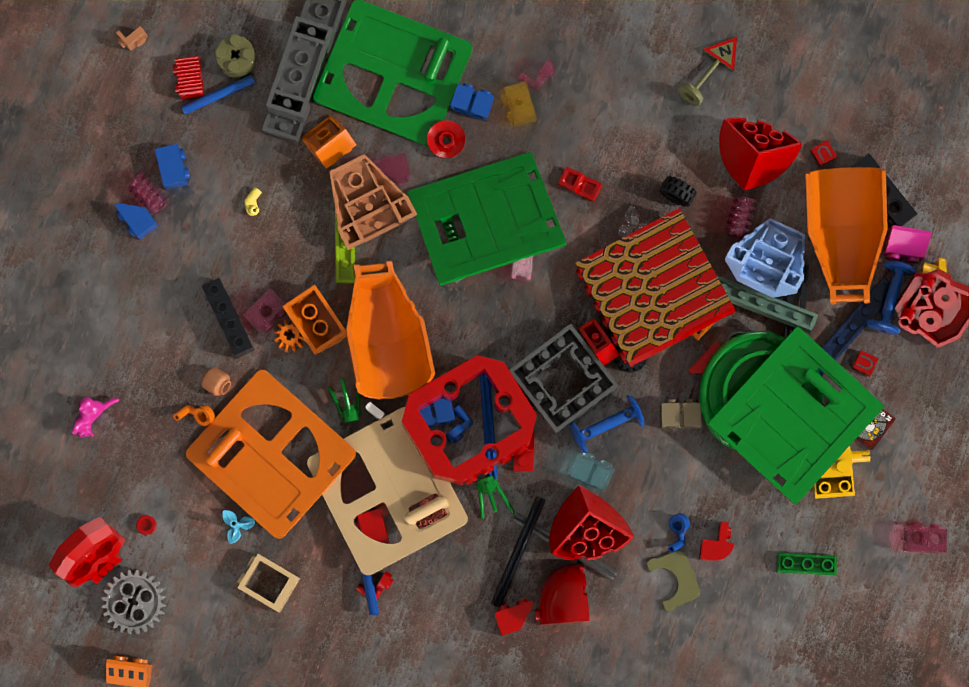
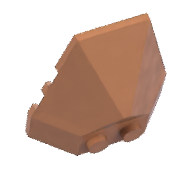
(367, 202)

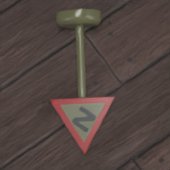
(723, 53)

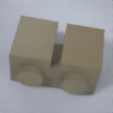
(680, 414)

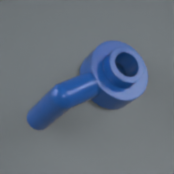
(456, 433)
(678, 524)

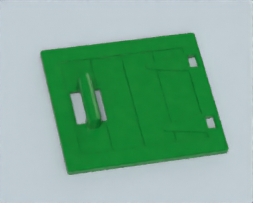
(499, 213)
(785, 426)

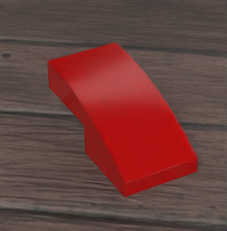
(580, 184)

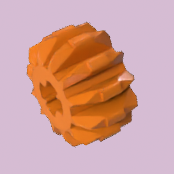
(284, 340)

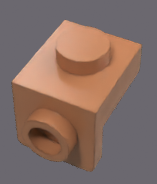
(135, 39)

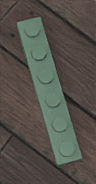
(768, 306)

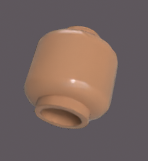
(216, 381)

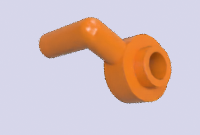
(203, 415)

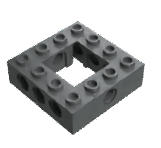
(570, 343)

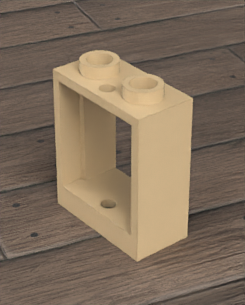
(286, 591)

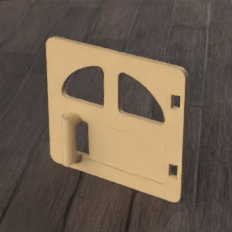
(400, 483)

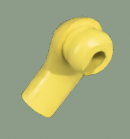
(250, 202)

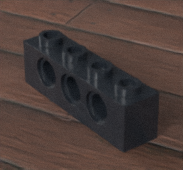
(894, 197)
(228, 318)

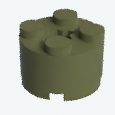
(240, 47)

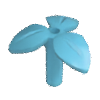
(230, 518)

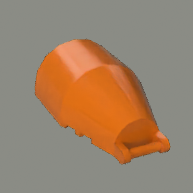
(847, 226)
(386, 336)

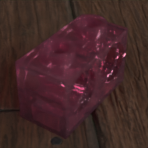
(925, 544)

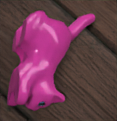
(89, 411)

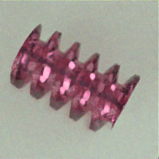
(147, 194)
(739, 217)

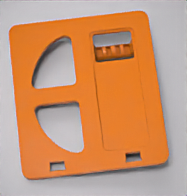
(260, 475)

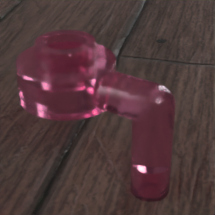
(546, 71)

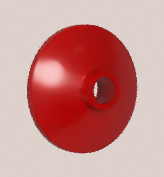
(443, 130)

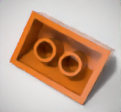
(315, 320)

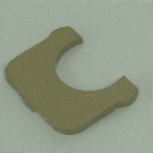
(680, 567)

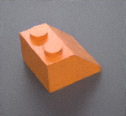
(328, 141)

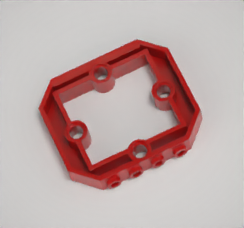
(505, 387)

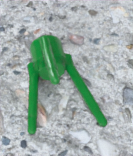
(349, 413)
(487, 486)

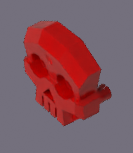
(949, 314)
(88, 553)

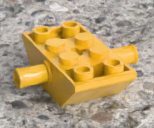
(839, 477)

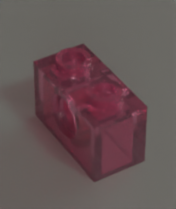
(254, 313)

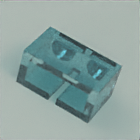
(592, 472)

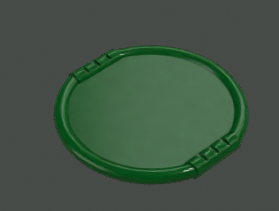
(732, 367)

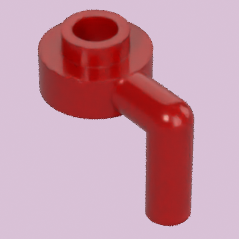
(385, 582)

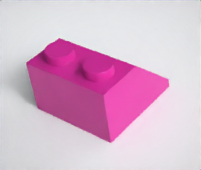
(906, 243)

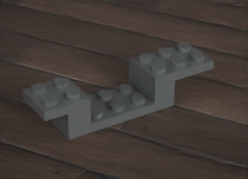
(299, 67)

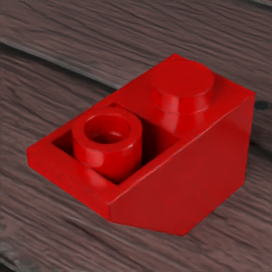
(513, 618)

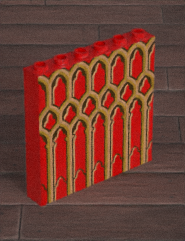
(654, 287)

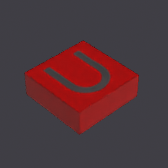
(823, 153)
(865, 363)

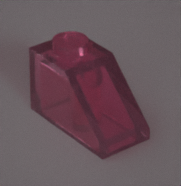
(395, 168)
(522, 269)

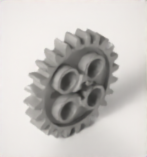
(116, 595)

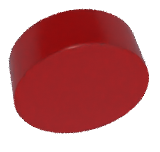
(146, 525)

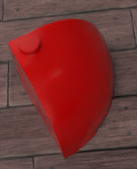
(755, 151)
(587, 528)
(563, 597)

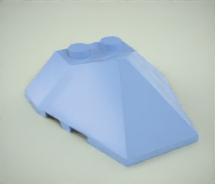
(769, 259)

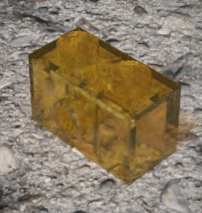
(519, 104)

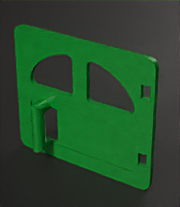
(396, 51)

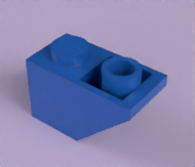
(138, 219)

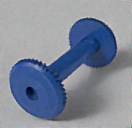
(898, 269)
(607, 423)

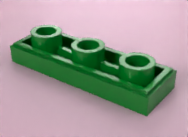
(794, 564)

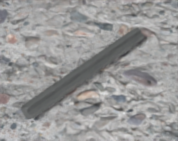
(544, 534)

